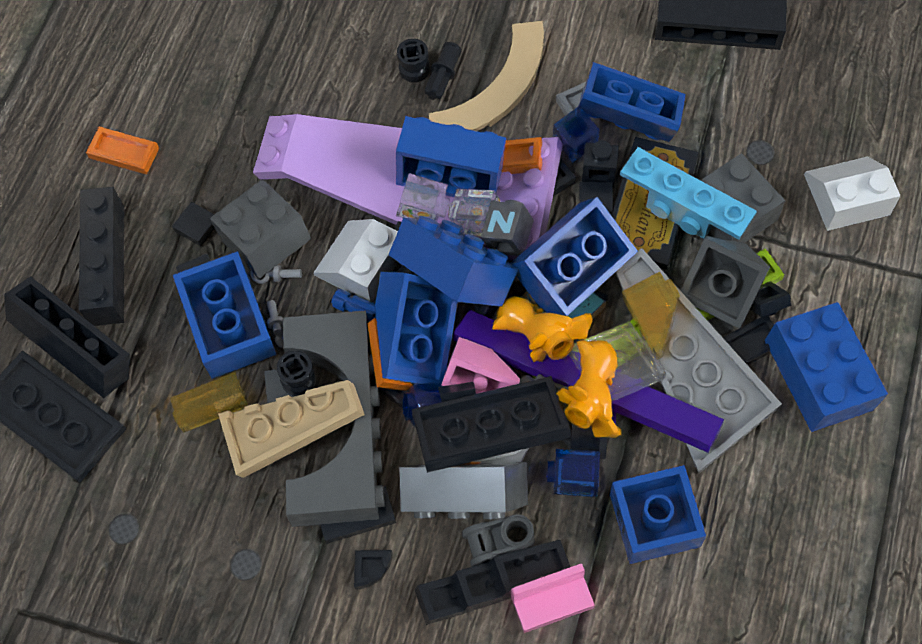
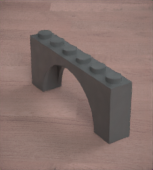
(348, 484)

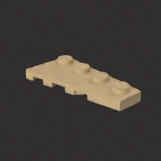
(278, 428)

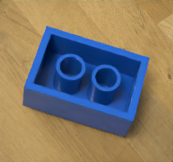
(449, 155)
(573, 258)
(453, 261)
(224, 315)
(825, 366)

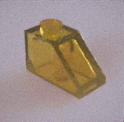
(653, 310)

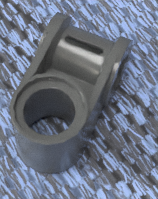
(496, 538)

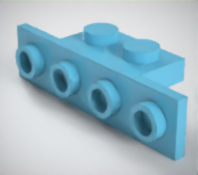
(685, 198)

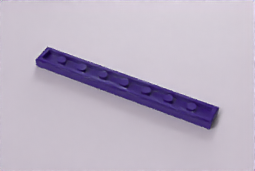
(644, 406)

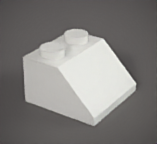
(852, 192)
(359, 258)

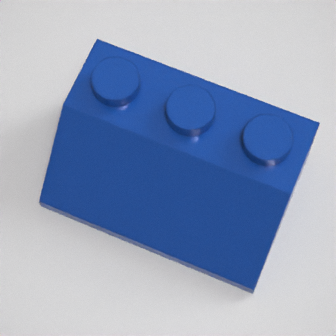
(632, 102)

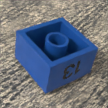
(657, 514)

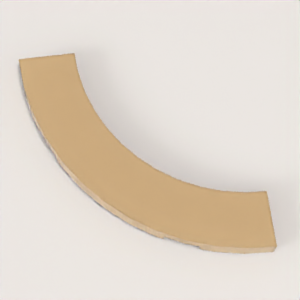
(508, 86)

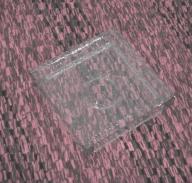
(635, 360)

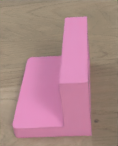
(552, 598)

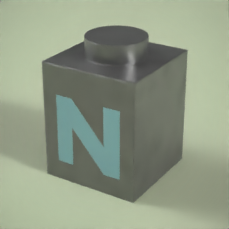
(507, 227)

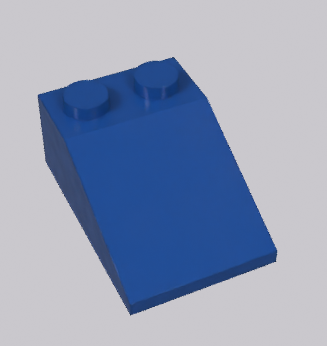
(413, 328)

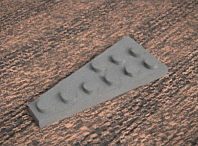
(705, 370)

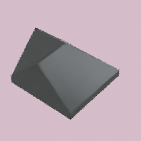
(725, 279)

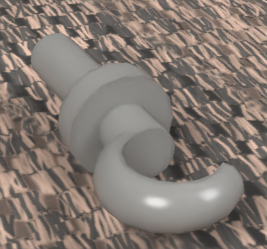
(278, 273)
(275, 322)

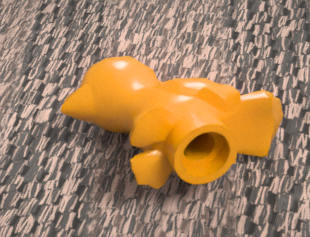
(547, 332)
(590, 396)

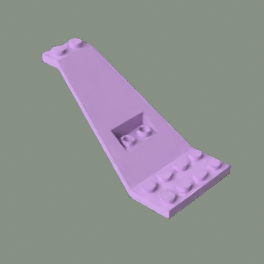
(359, 167)

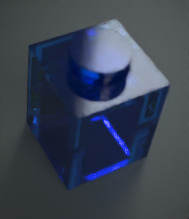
(575, 131)
(575, 472)

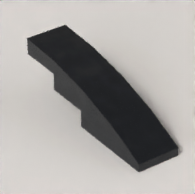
(488, 582)

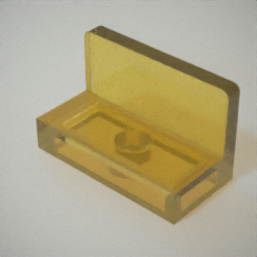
(206, 401)

